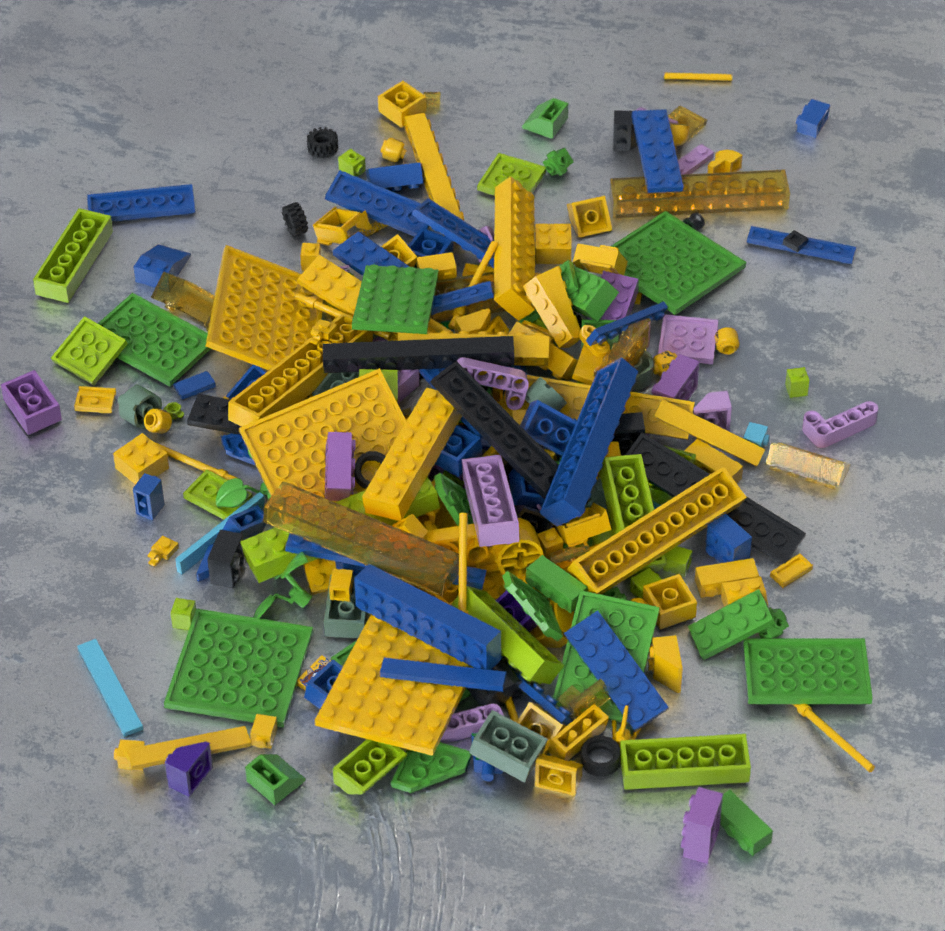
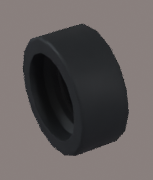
(368, 456)
(596, 768)

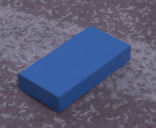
(194, 385)

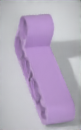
(508, 383)
(830, 431)
(462, 723)

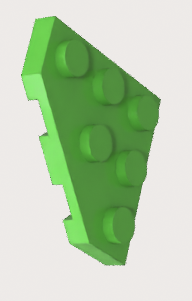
(453, 497)
(534, 605)
(424, 770)

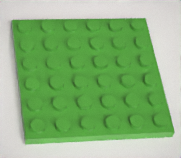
(676, 262)
(238, 667)

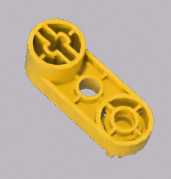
(501, 557)

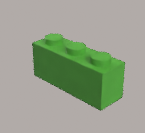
(554, 583)
(744, 824)

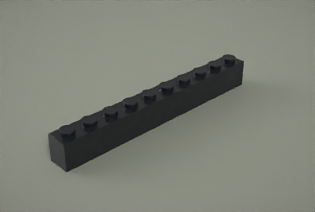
(416, 353)

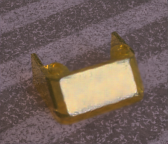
(185, 297)

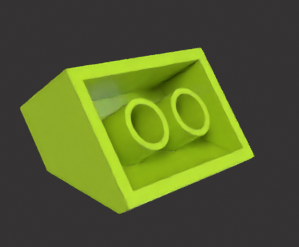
(366, 766)

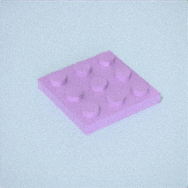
(689, 337)

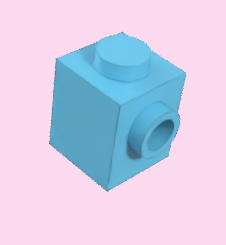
(757, 434)

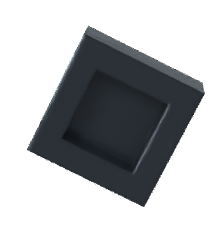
(795, 241)

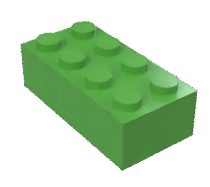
(593, 295)

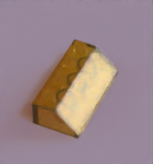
(630, 345)
(807, 464)

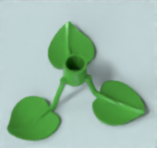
(234, 492)
(297, 593)

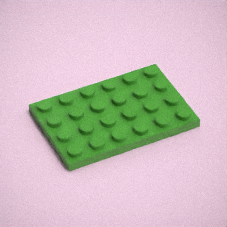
(395, 299)
(156, 339)
(631, 623)
(807, 671)

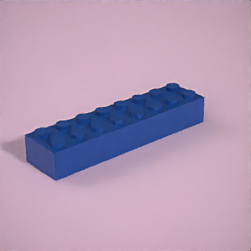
(427, 618)

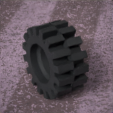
(322, 135)
(295, 219)

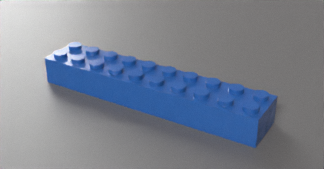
(589, 442)

